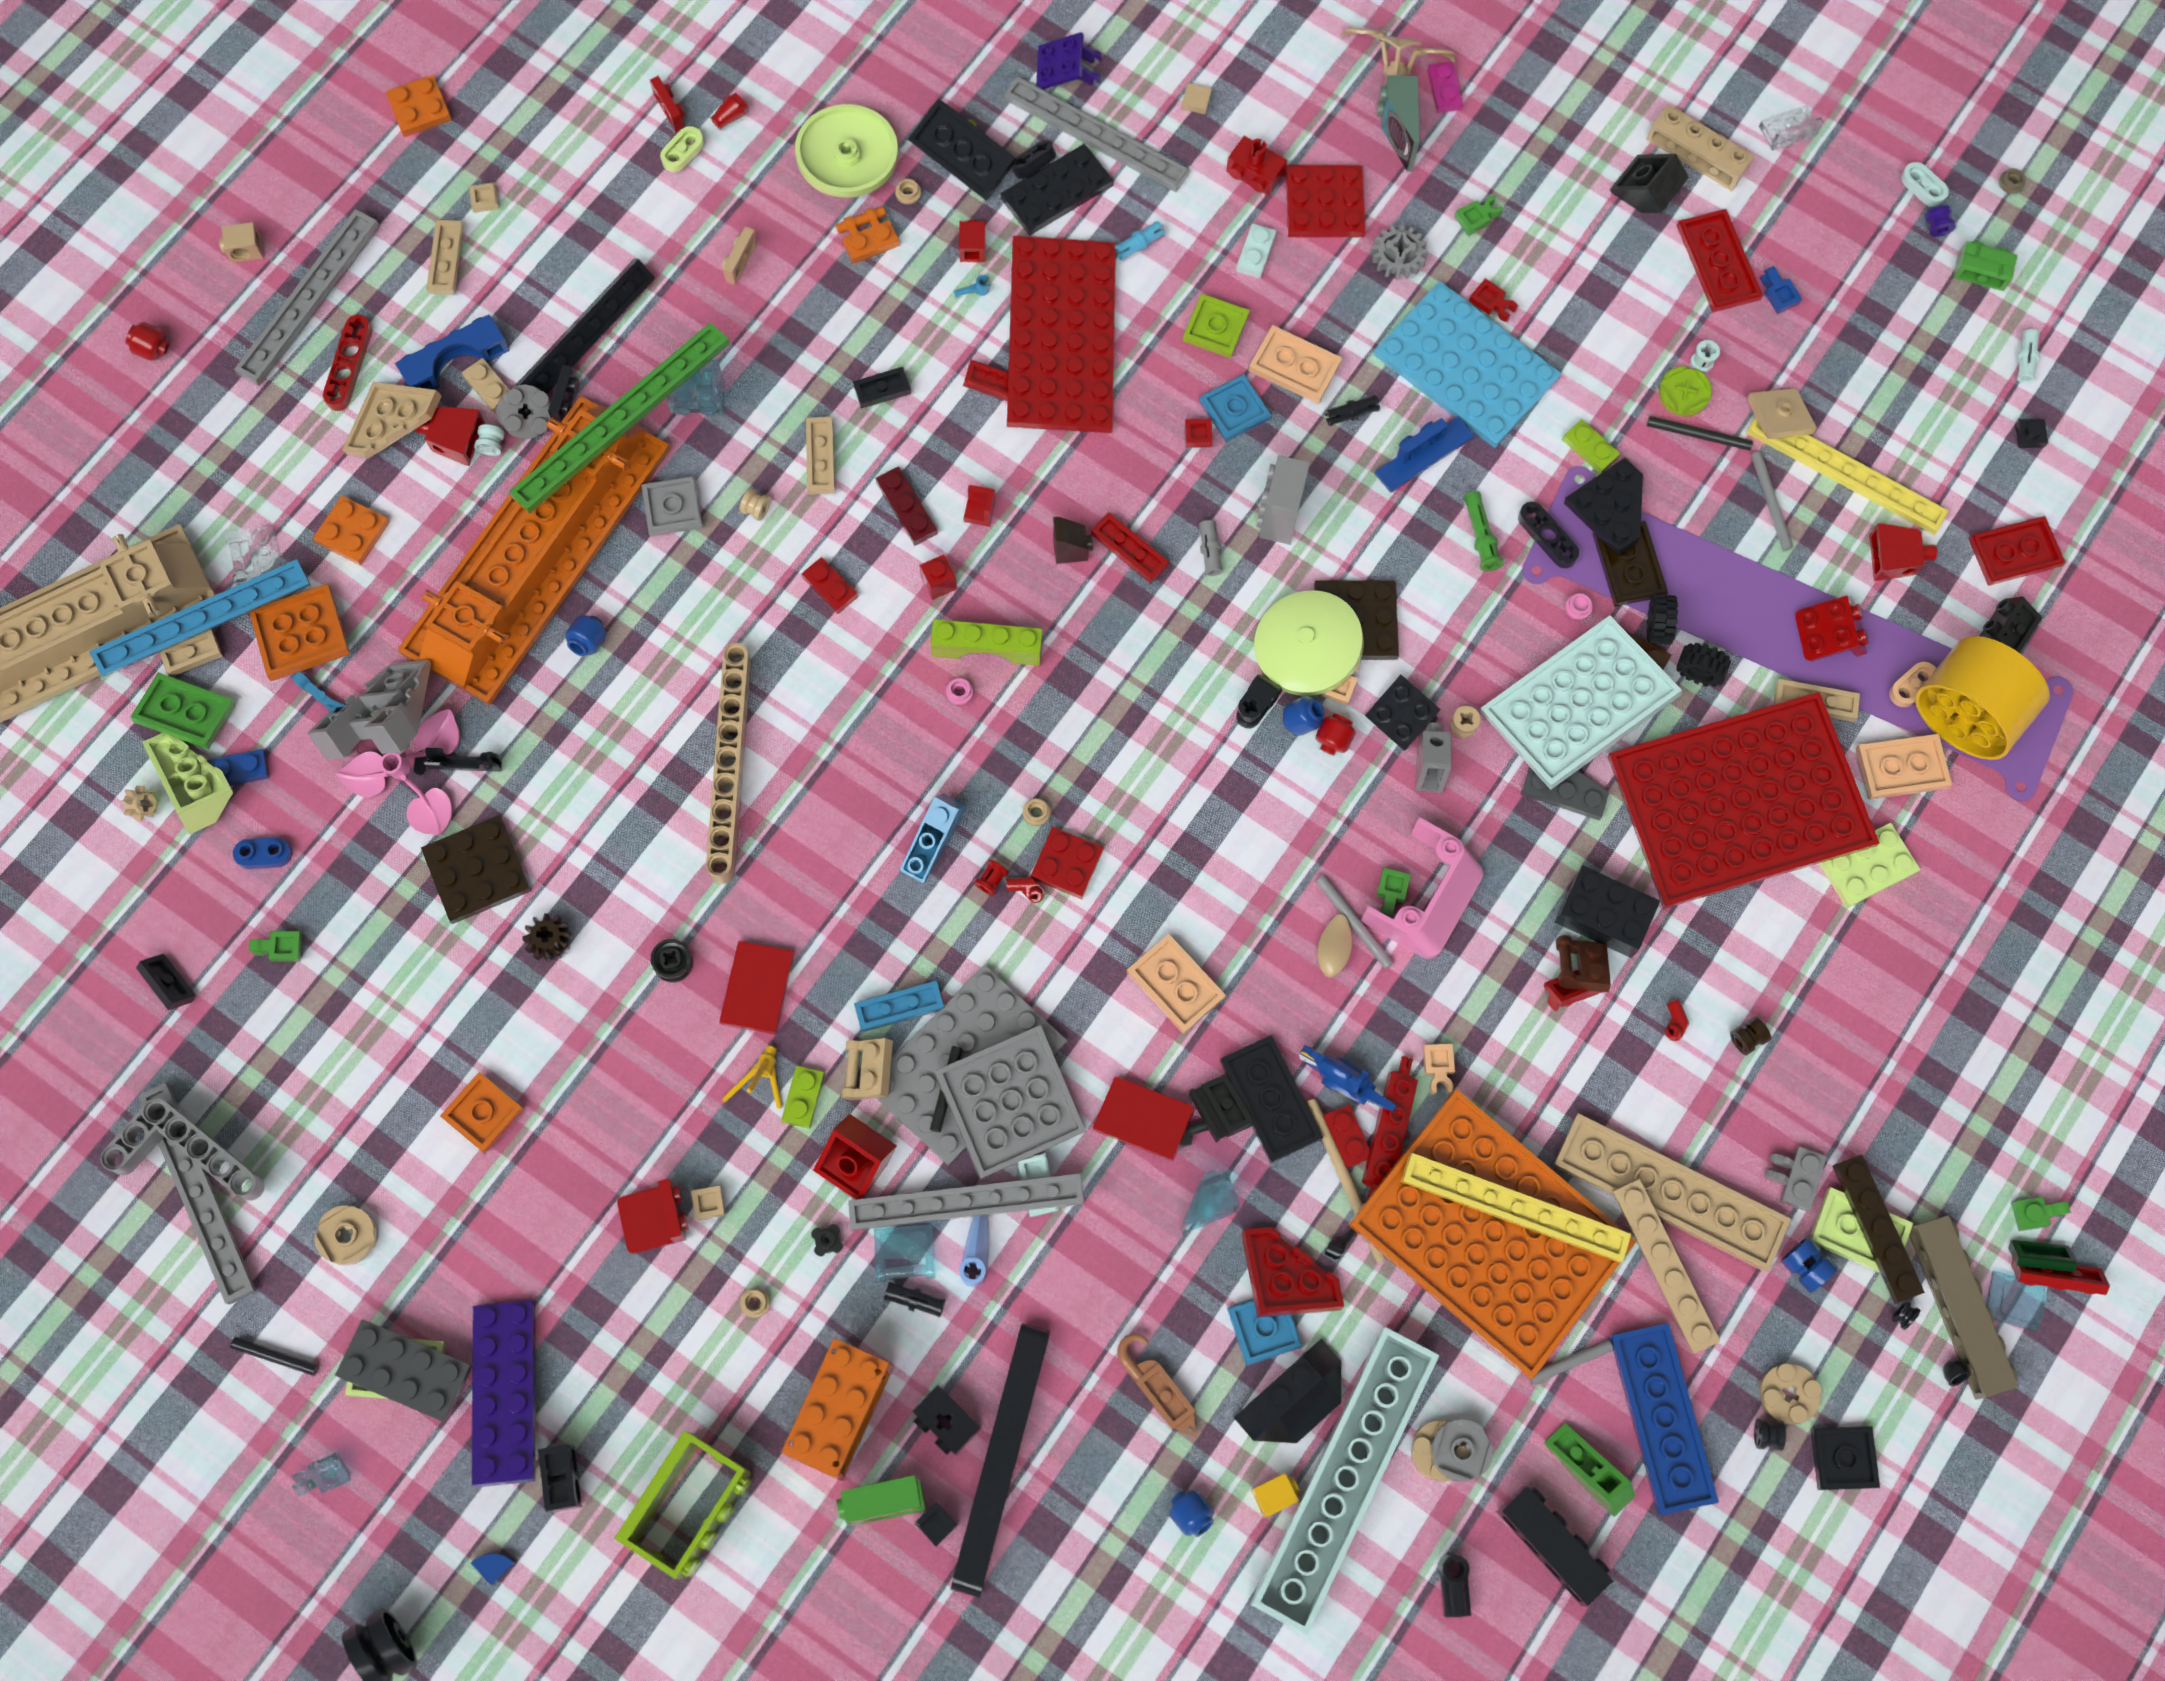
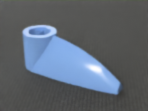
(976, 1251)

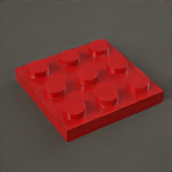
(1325, 201)

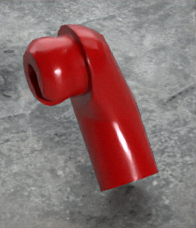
(1027, 886)
(1678, 1022)

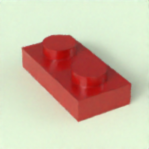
(664, 96)
(829, 585)
(1347, 1136)

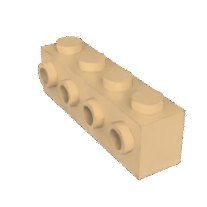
(1700, 147)

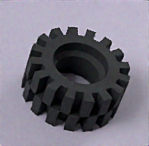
(1662, 619)
(1703, 664)

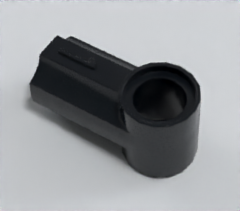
(1454, 1589)

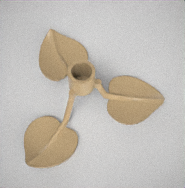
(1397, 67)

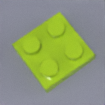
(1216, 325)

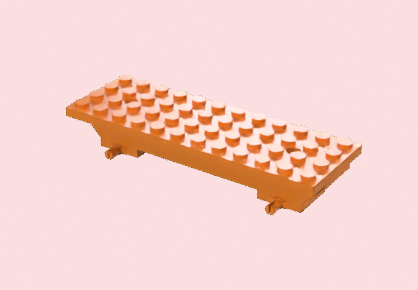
(529, 562)

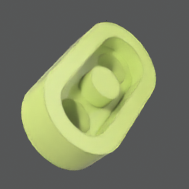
(680, 150)

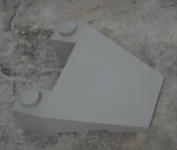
(384, 712)

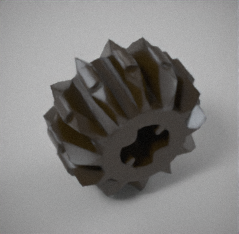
(539, 930)

